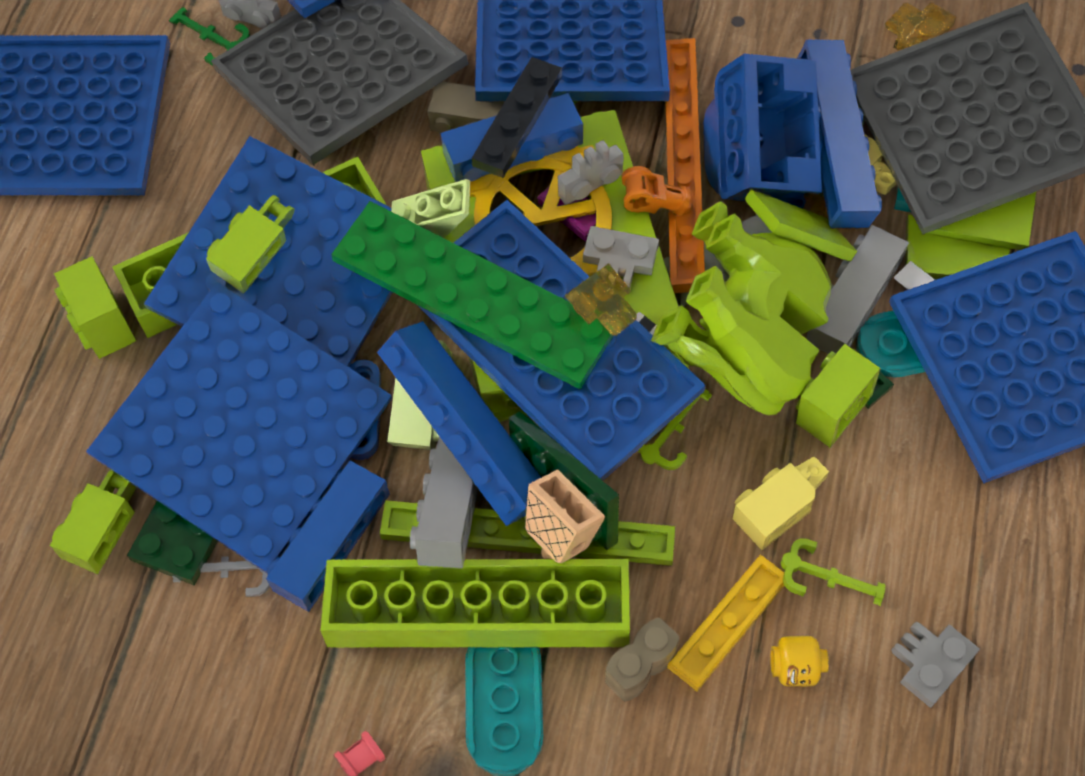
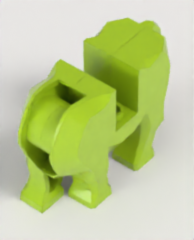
(753, 317)

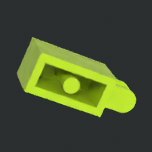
(249, 243)
(95, 523)

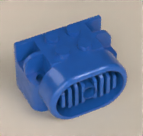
(764, 128)

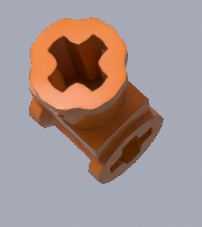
(652, 192)

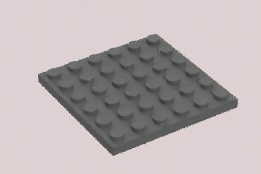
(338, 70)
(974, 117)

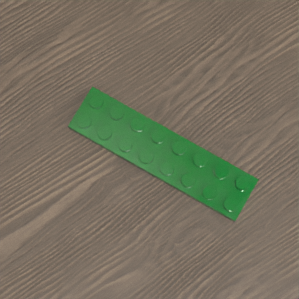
(473, 294)

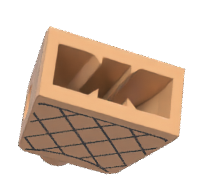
(560, 517)

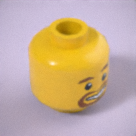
(798, 661)

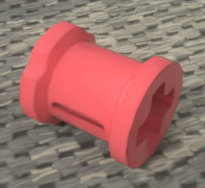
(359, 755)

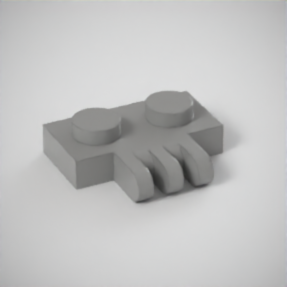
(256, 12)
(590, 172)
(622, 250)
(933, 660)

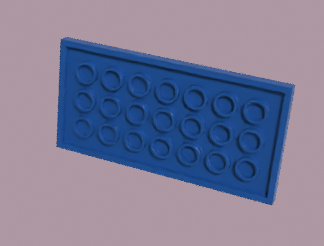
(628, 392)

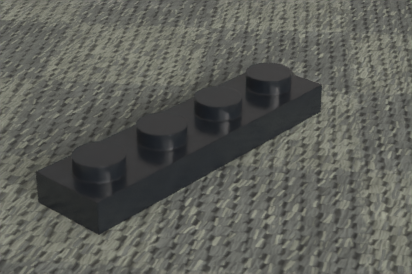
(517, 117)

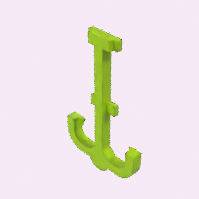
(650, 453)
(792, 563)

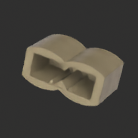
(634, 664)

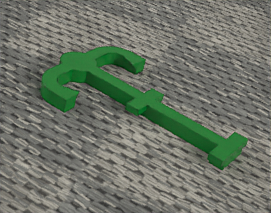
(180, 16)

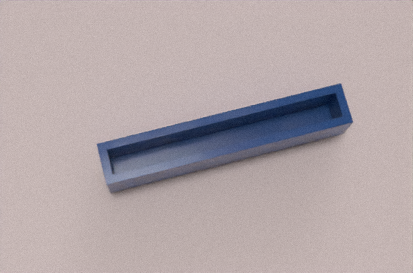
(845, 160)
(461, 419)

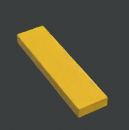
(727, 623)

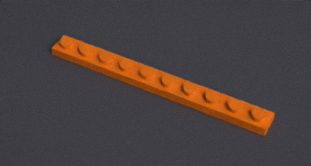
(683, 162)

